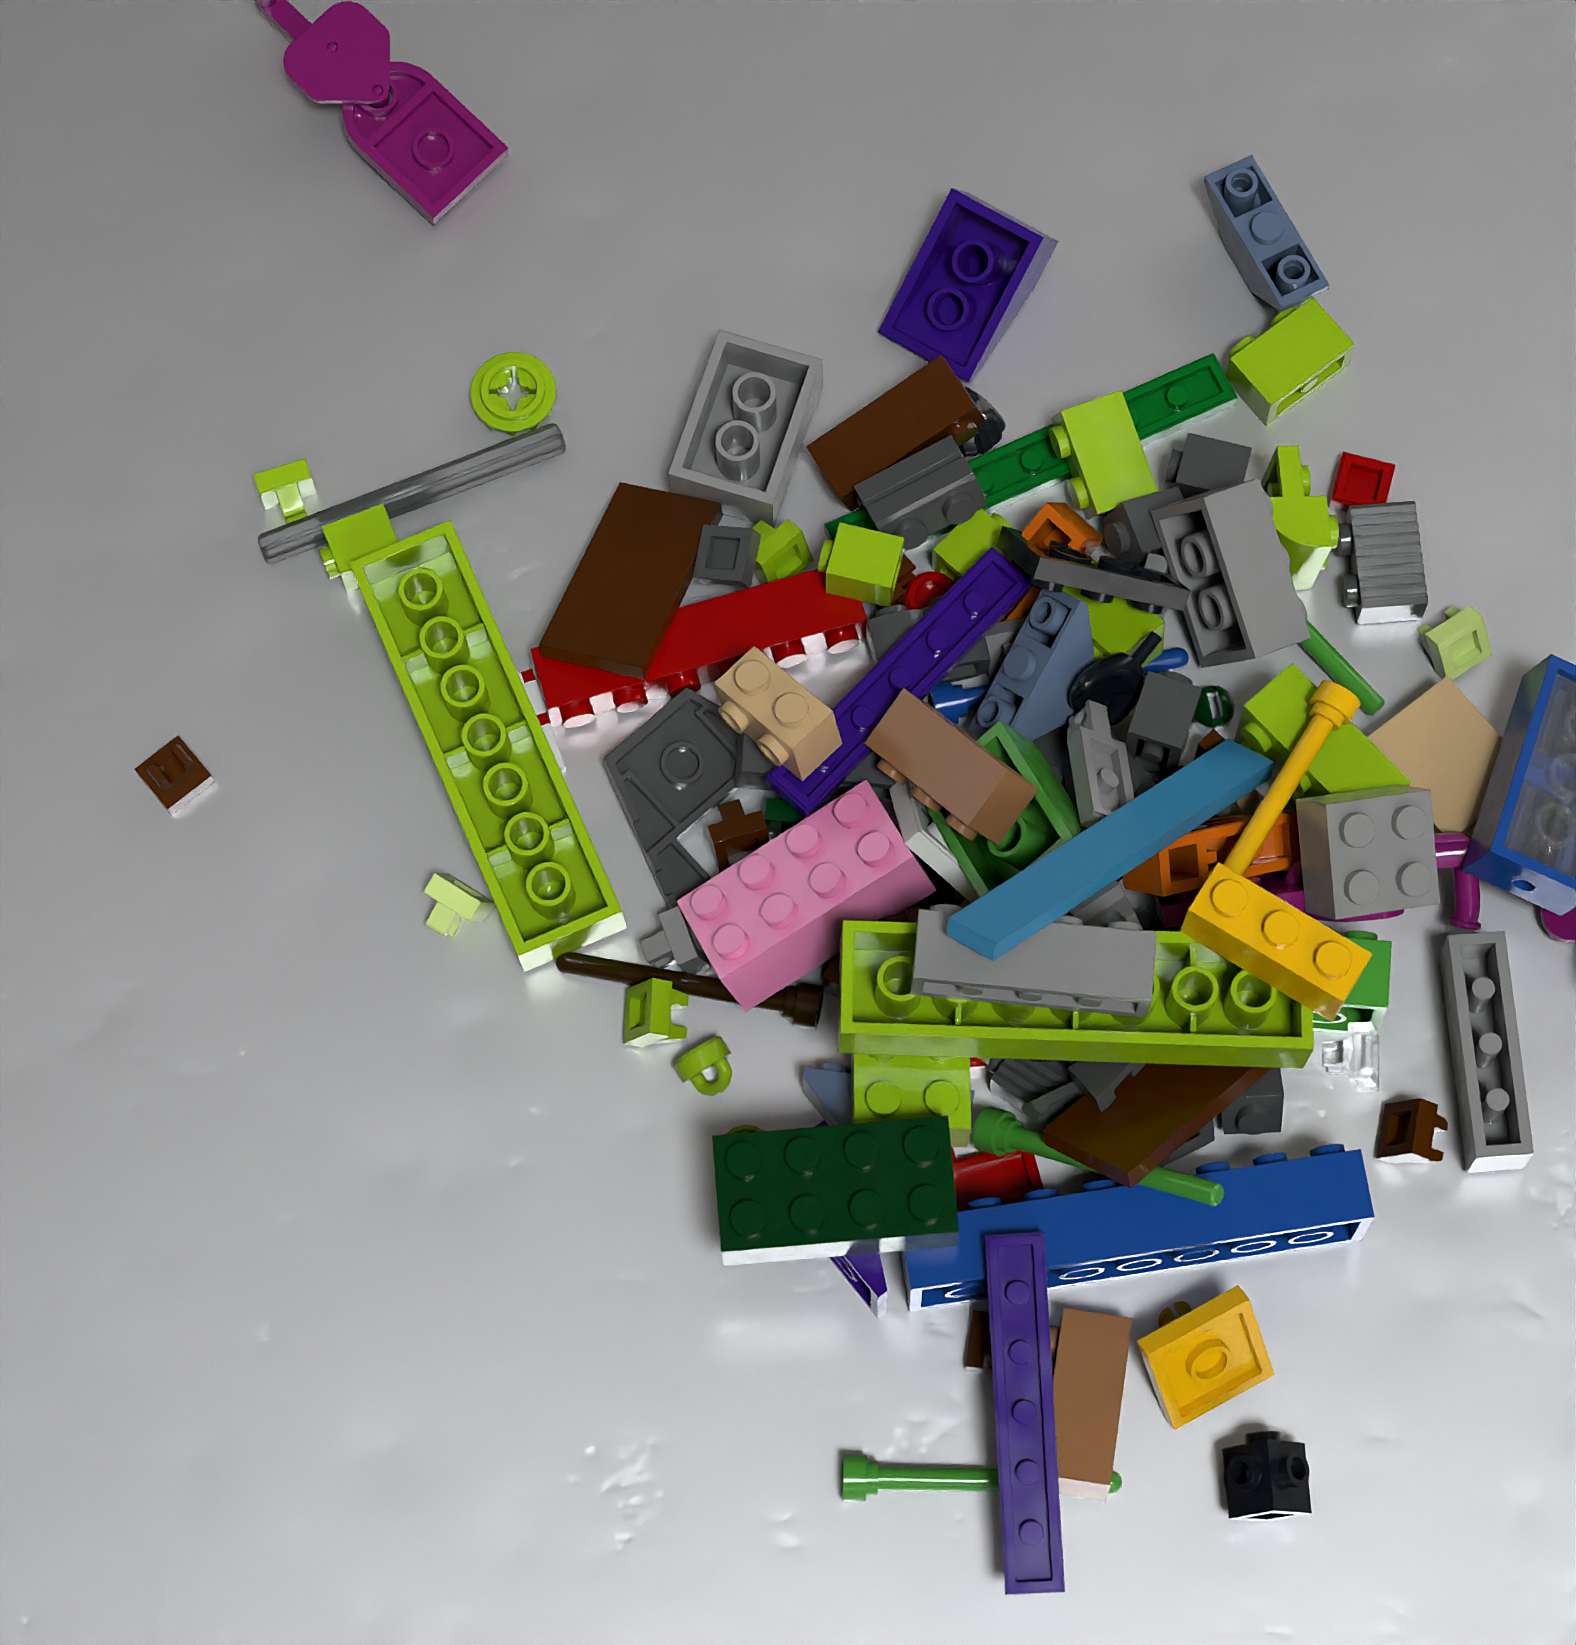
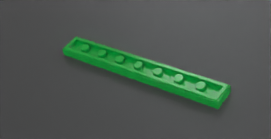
(1032, 466)

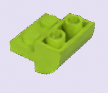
(1299, 519)

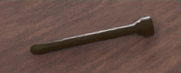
(798, 1004)

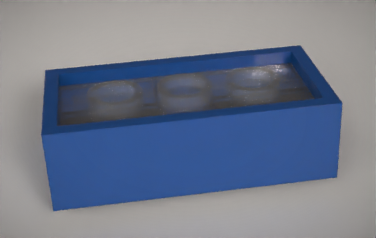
(1529, 808)

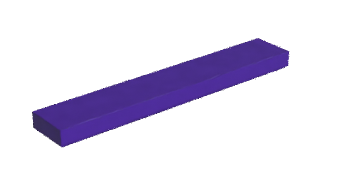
(913, 663)
(1024, 1413)

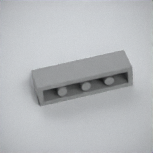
(1055, 968)
(1485, 1052)

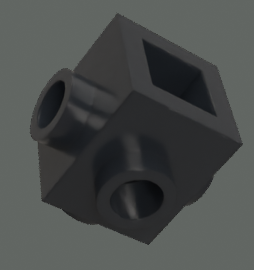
(1266, 1478)

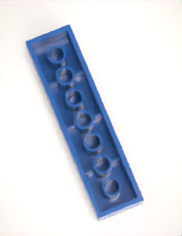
(1145, 1231)

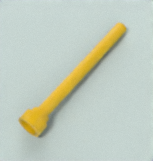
(1331, 708)

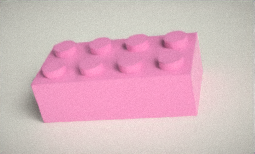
(788, 899)

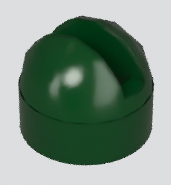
(1203, 717)

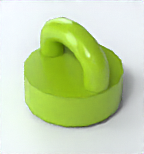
(701, 1059)

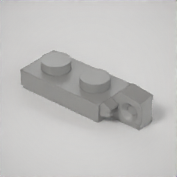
(1097, 765)

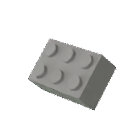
(747, 427)
(1237, 573)

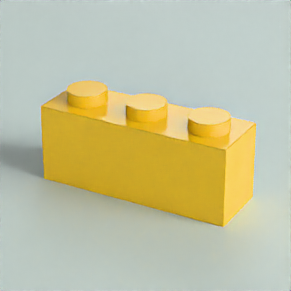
(1275, 942)

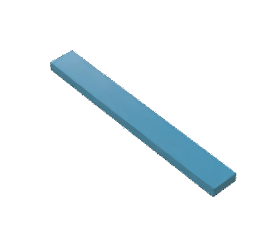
(1108, 850)

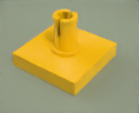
(1205, 1356)

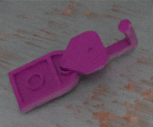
(417, 141)
(1288, 886)

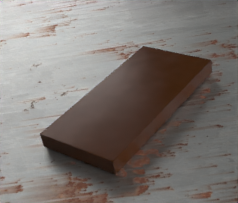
(629, 581)
(1147, 1118)

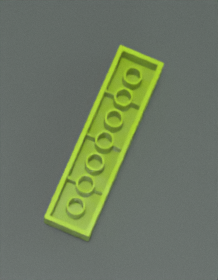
(488, 746)
(1198, 1013)

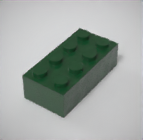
(835, 1190)

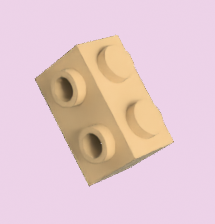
(777, 714)

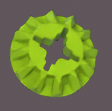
(495, 379)

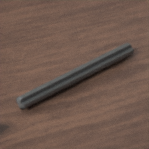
(419, 489)

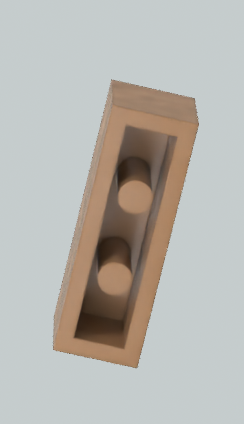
(949, 769)
(1088, 1392)

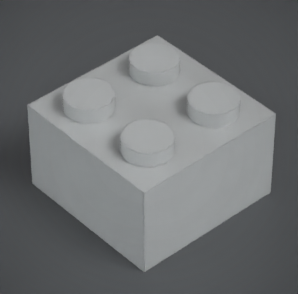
(1367, 851)

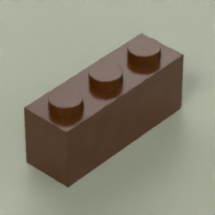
(895, 427)

